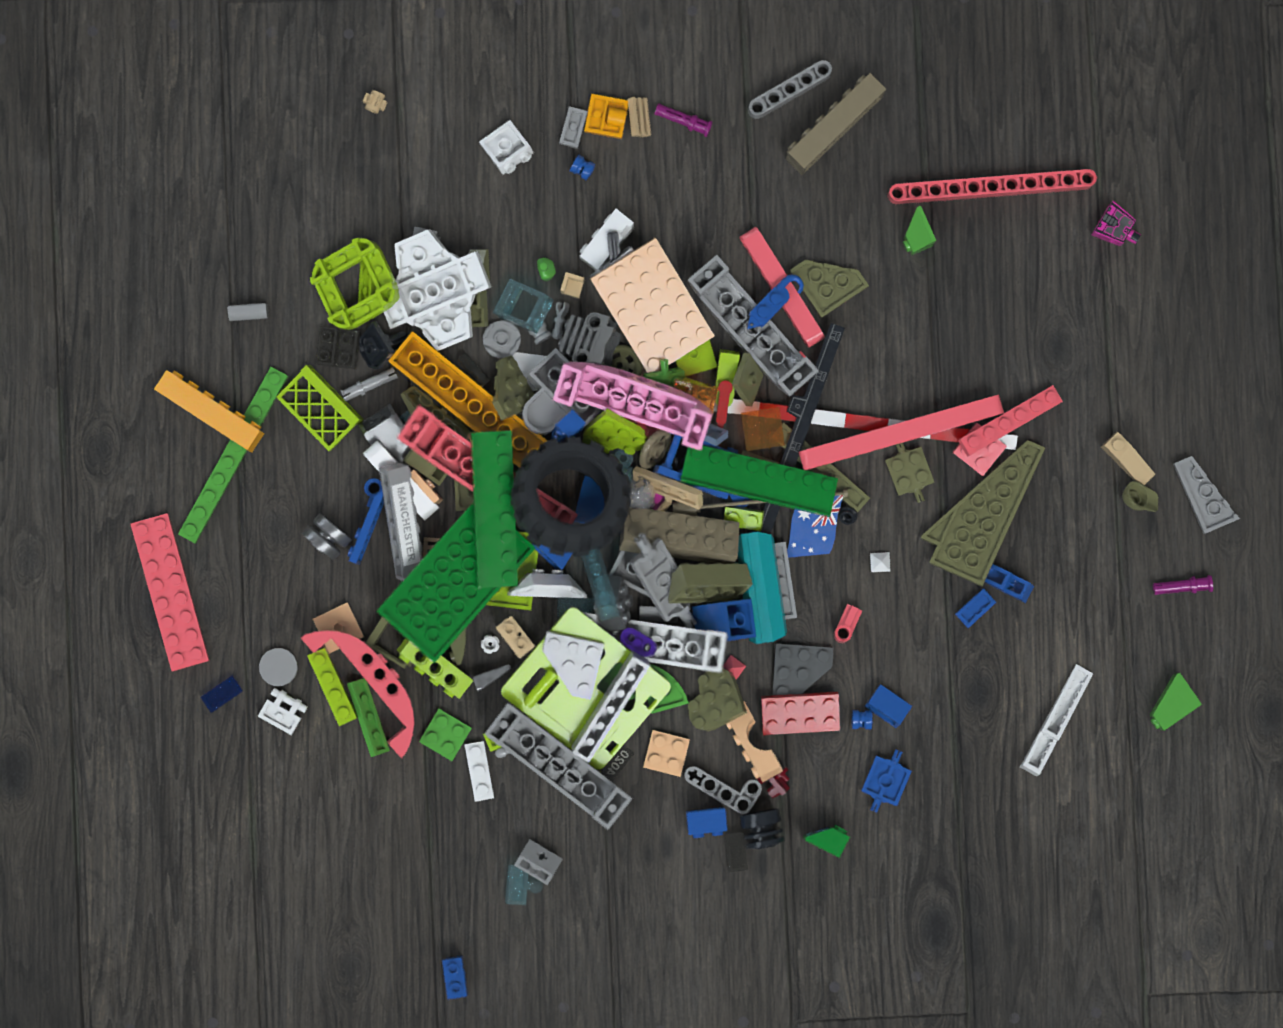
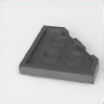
(799, 667)

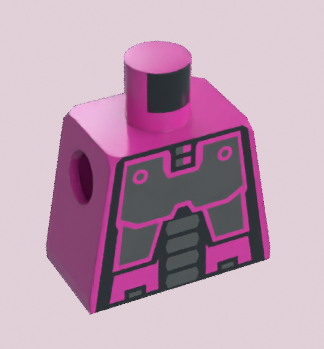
(1116, 226)

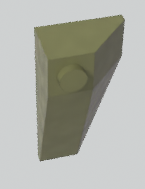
(413, 397)

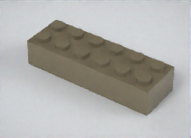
(836, 123)
(683, 535)

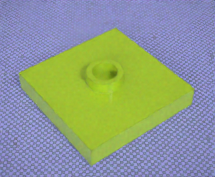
(698, 360)

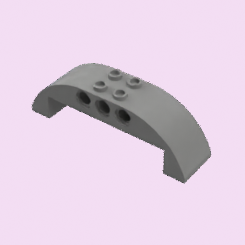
(767, 345)
(558, 765)

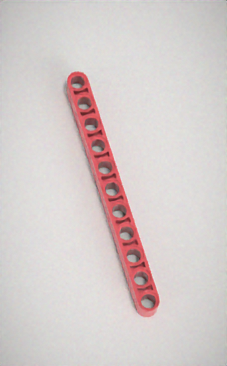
(999, 181)
(901, 432)

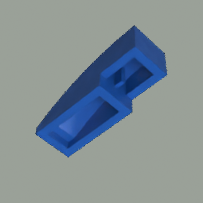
(1009, 583)

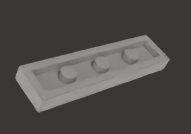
(785, 581)

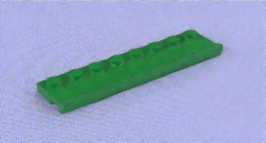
(759, 480)
(493, 509)

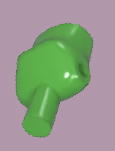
(546, 268)

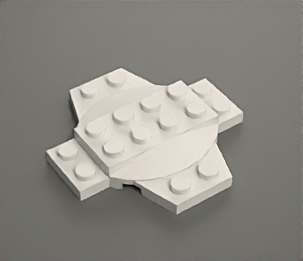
(436, 289)

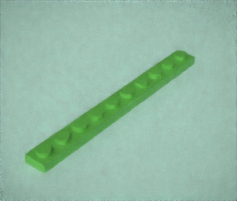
(231, 458)

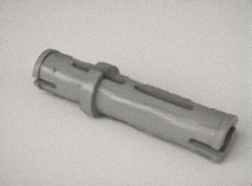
(369, 384)

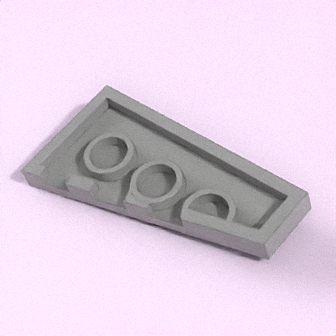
(1203, 496)

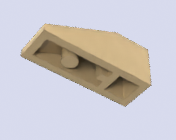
(1127, 458)

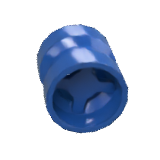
(578, 165)
(861, 719)

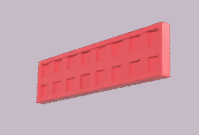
(170, 592)

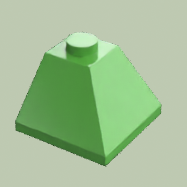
(919, 233)

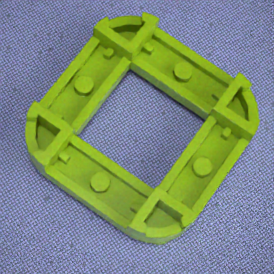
(323, 279)

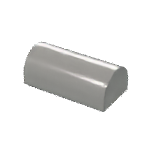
(248, 312)

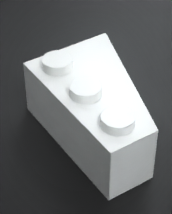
(597, 251)

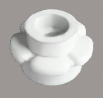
(485, 644)

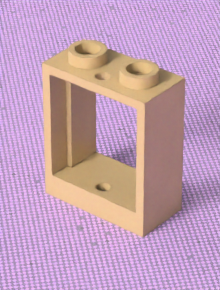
(520, 644)

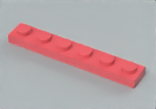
(1010, 421)

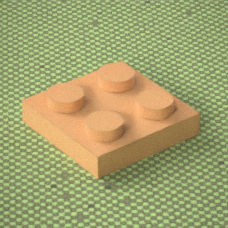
(666, 753)

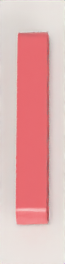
(773, 274)

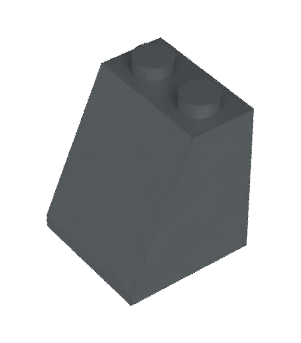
(385, 428)

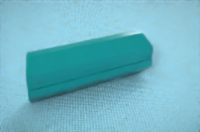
(759, 554)

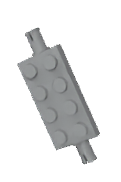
(655, 570)

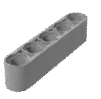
(783, 96)

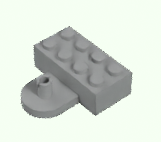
(541, 411)

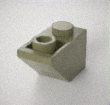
(425, 467)

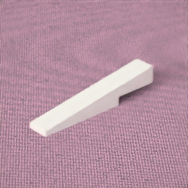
(1056, 720)

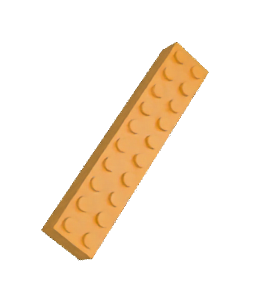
(460, 394)

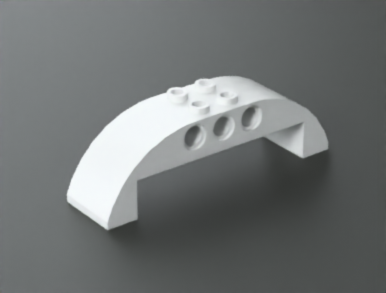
(679, 645)

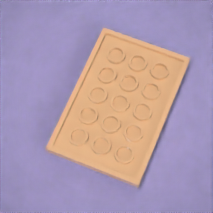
(652, 306)

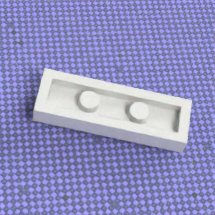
(479, 771)

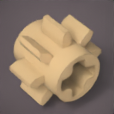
(375, 101)

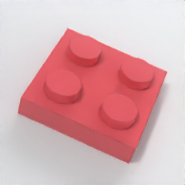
(984, 458)

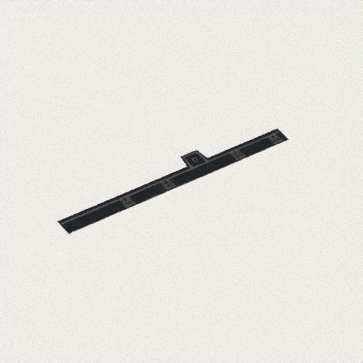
(803, 409)

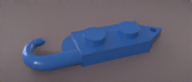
(772, 302)

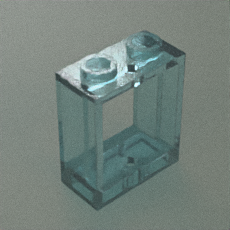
(509, 299)

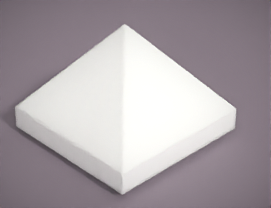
(880, 562)

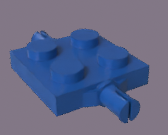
(886, 780)

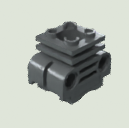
(587, 341)

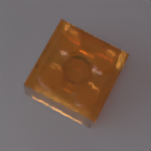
(763, 429)

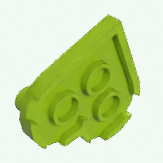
(614, 432)

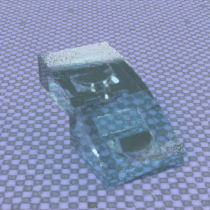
(583, 604)

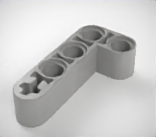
(720, 786)

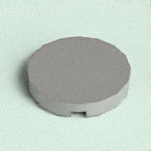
(501, 339)
(278, 667)

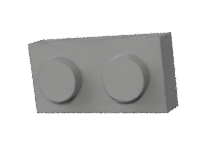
(573, 127)

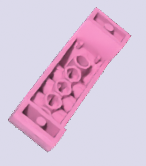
(635, 399)

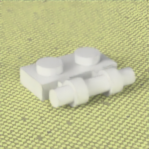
(280, 717)

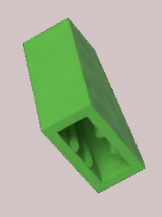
(1174, 703)

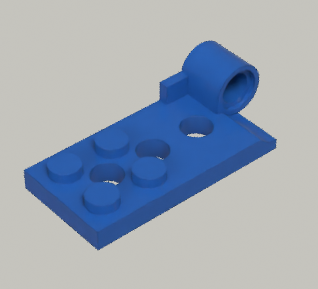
(364, 534)

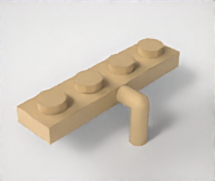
(671, 489)

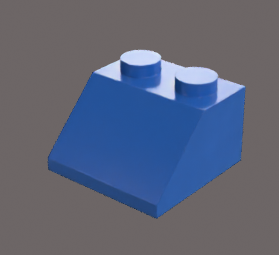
(706, 821)

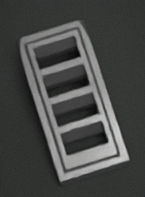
(484, 679)

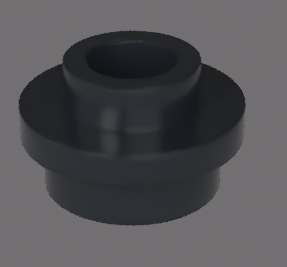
(848, 519)

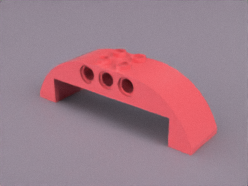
(397, 702)

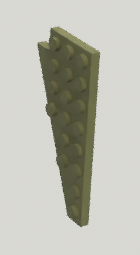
(977, 525)

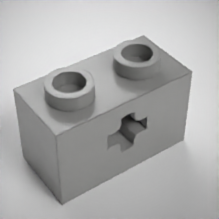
(538, 862)

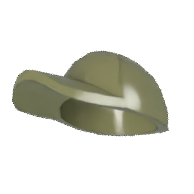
(1140, 497)

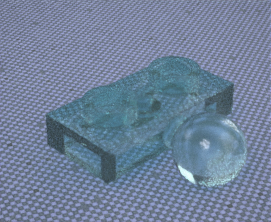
(518, 884)

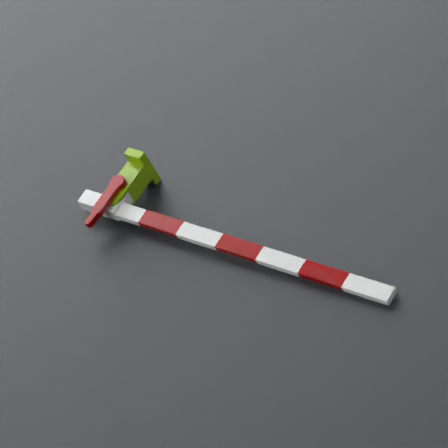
(726, 404)

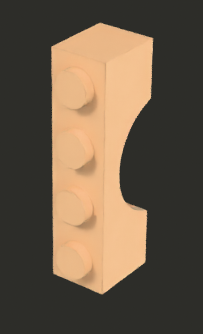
(764, 761)

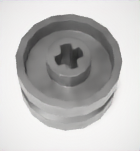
(326, 537)

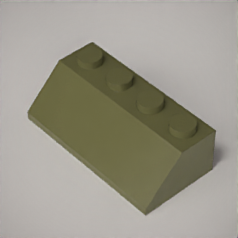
(709, 583)

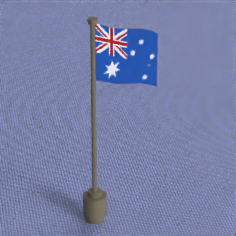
(808, 533)

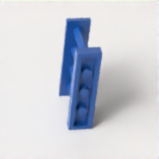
(666, 467)

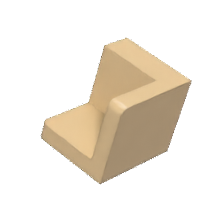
(572, 285)

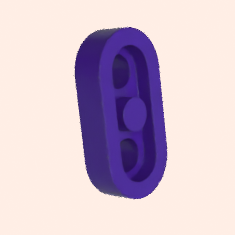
(639, 642)

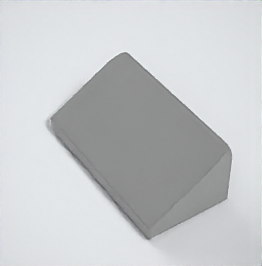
(651, 614)

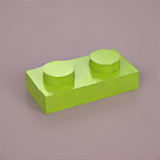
(747, 518)

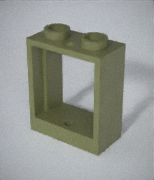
(374, 637)

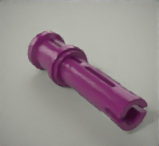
(692, 122)
(1192, 585)

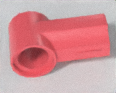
(848, 622)

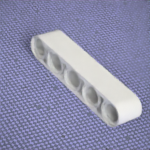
(380, 457)

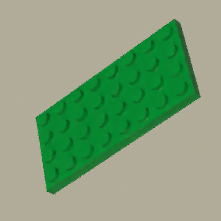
(442, 590)

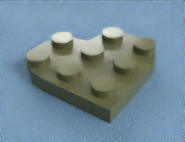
(717, 702)

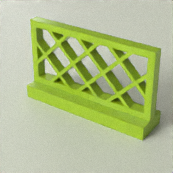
(331, 395)

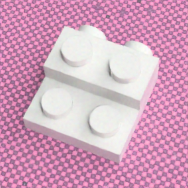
(506, 148)

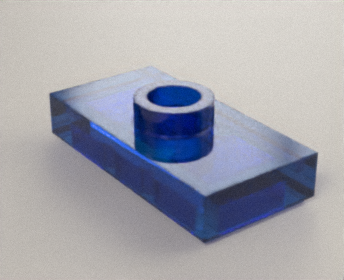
(222, 694)

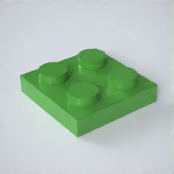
(445, 734)

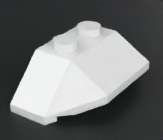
(547, 585)

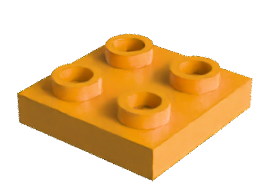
(606, 116)

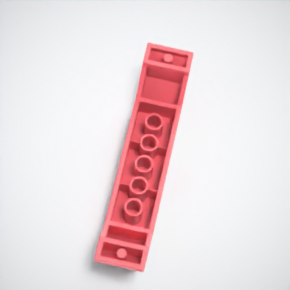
(453, 456)

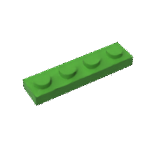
(368, 717)

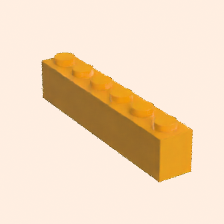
(209, 411)

